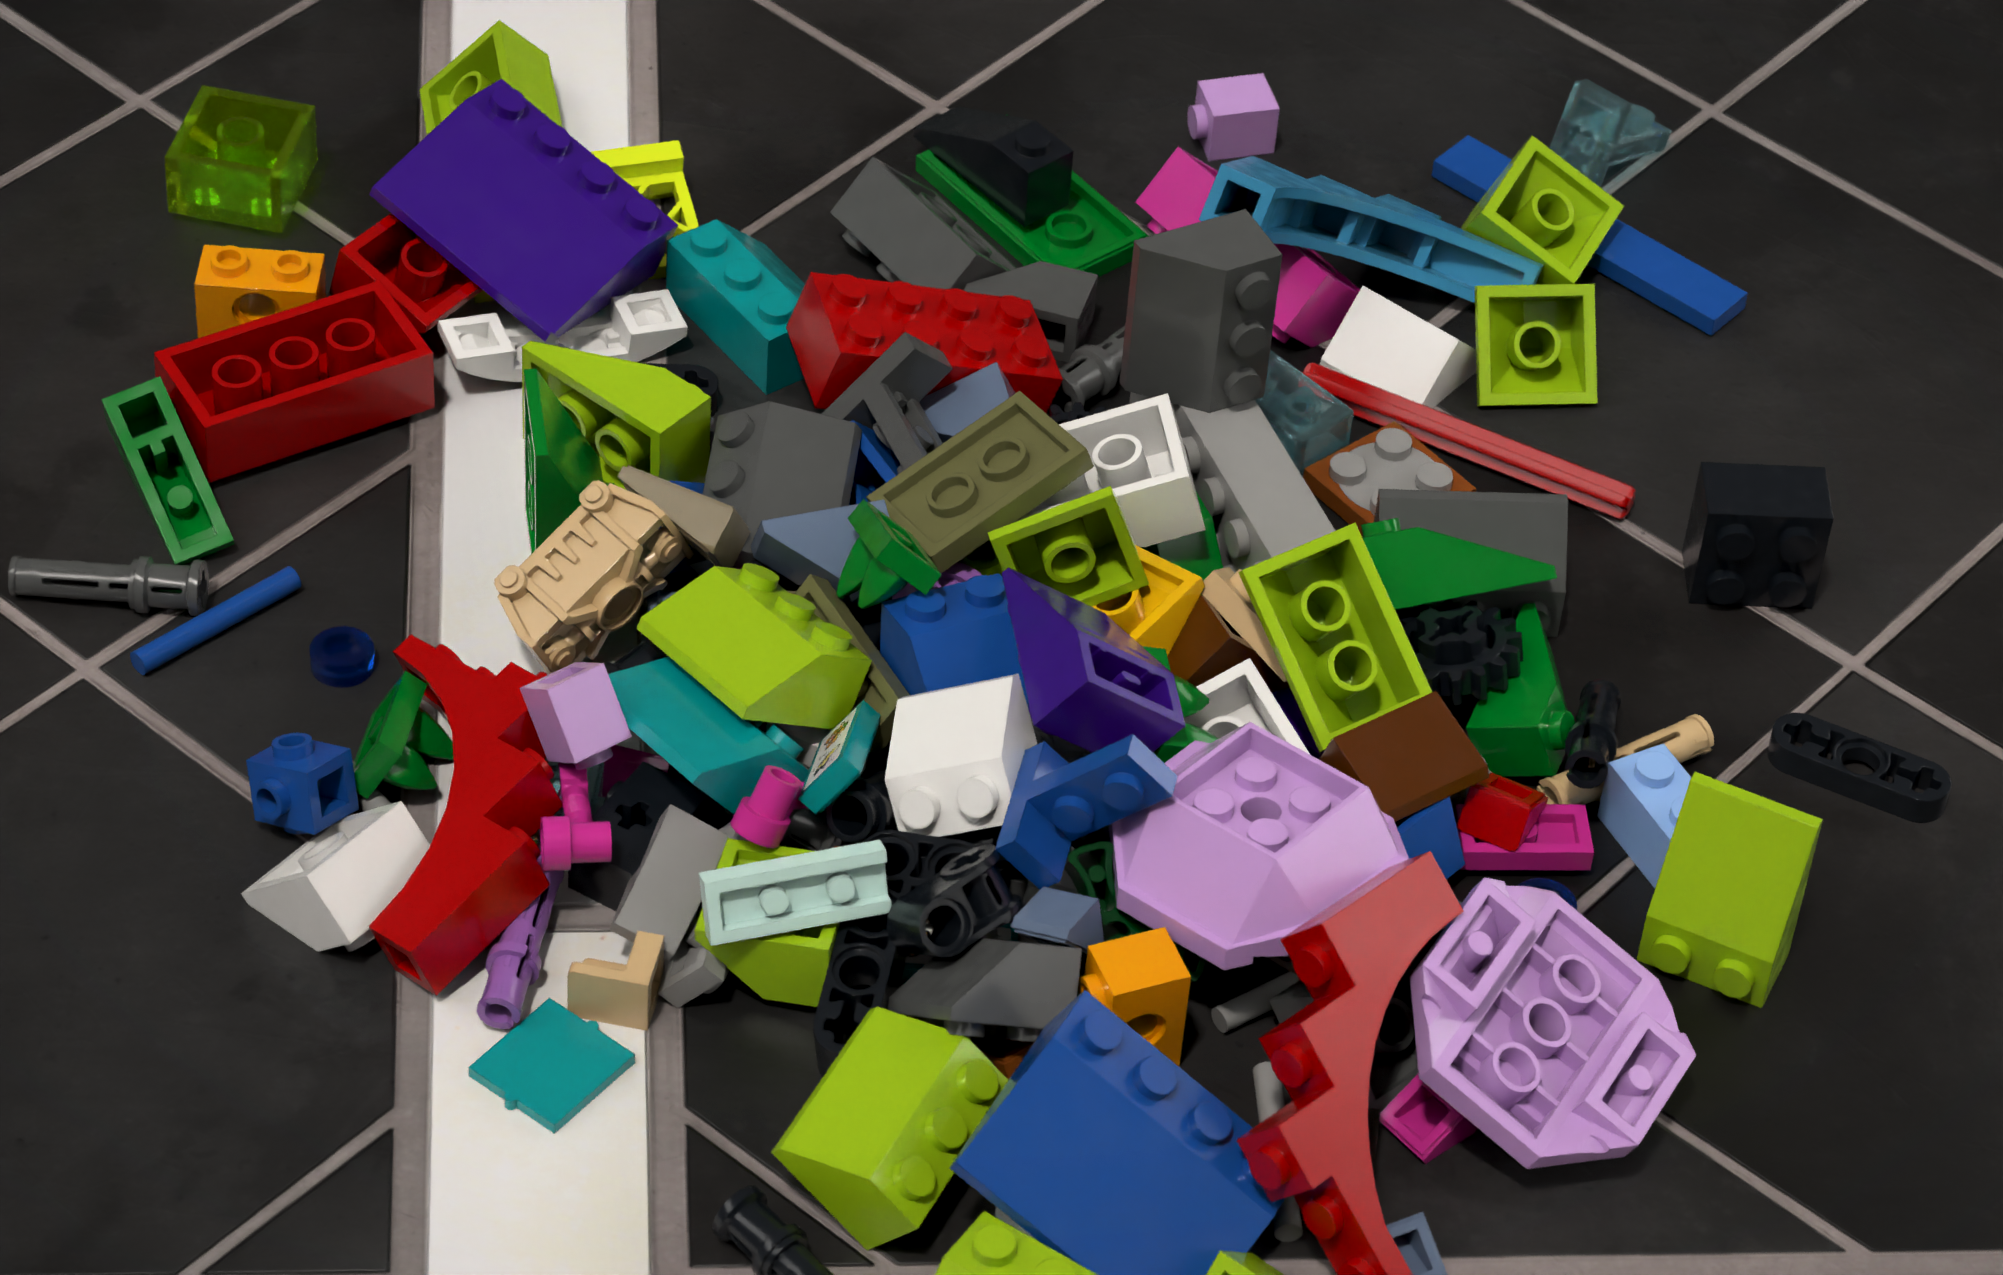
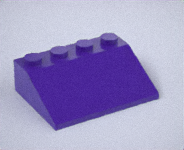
(526, 211)

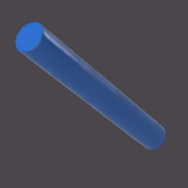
(215, 620)

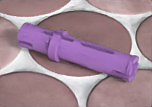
(516, 960)

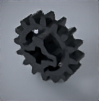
(1464, 648)

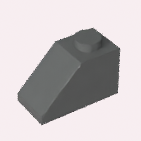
(1059, 295)

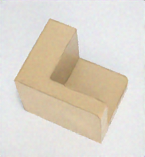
(619, 991)

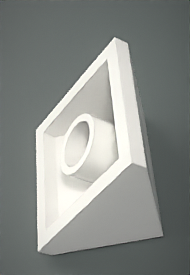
(1398, 351)

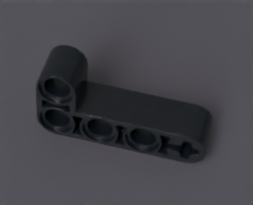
(871, 956)

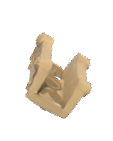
(590, 575)

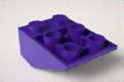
(1086, 672)

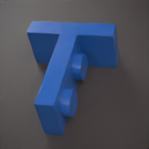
(1066, 801)

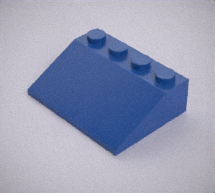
(1115, 1153)

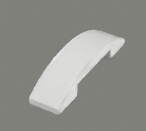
(632, 331)

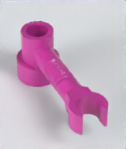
(766, 813)
(574, 835)

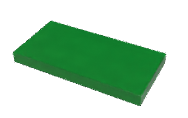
(1081, 236)

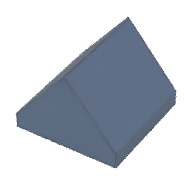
(1061, 919)

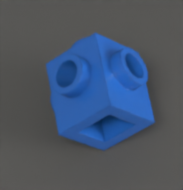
(302, 784)

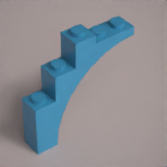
(1366, 229)

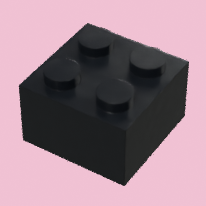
(1757, 535)

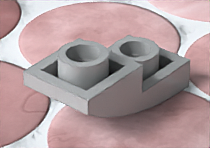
(667, 884)

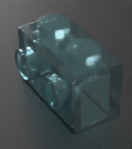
(1303, 414)

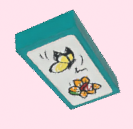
(840, 758)

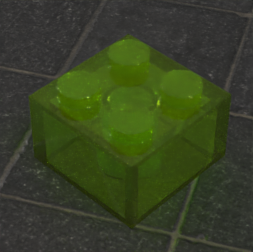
(241, 159)

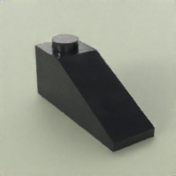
(1004, 158)

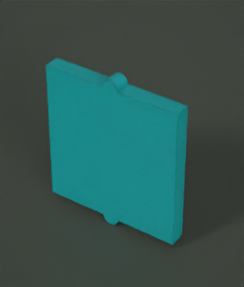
(551, 1065)

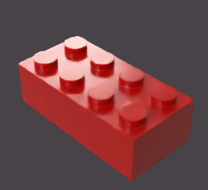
(851, 321)
(297, 379)

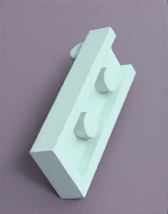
(794, 892)

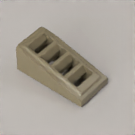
(704, 522)

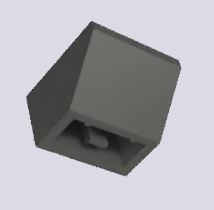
(993, 989)

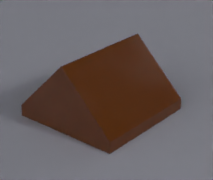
(1409, 756)

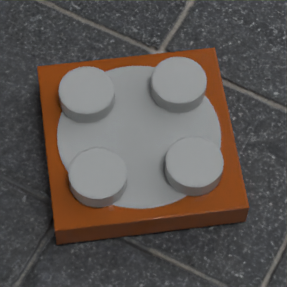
(1381, 460)

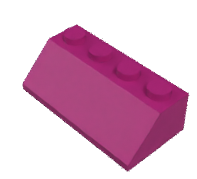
(1310, 289)

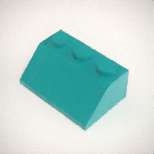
(738, 299)
(700, 732)

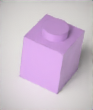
(1234, 117)
(576, 714)

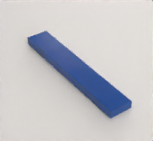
(1622, 255)

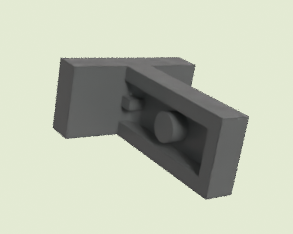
(889, 398)

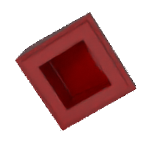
(1501, 811)

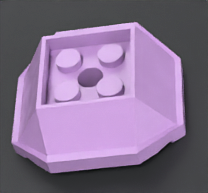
(1248, 846)
(1544, 1029)

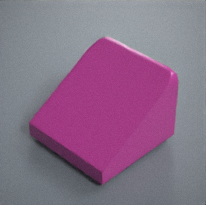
(1425, 1121)

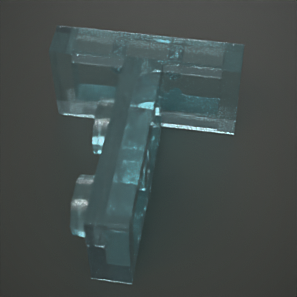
(1604, 131)

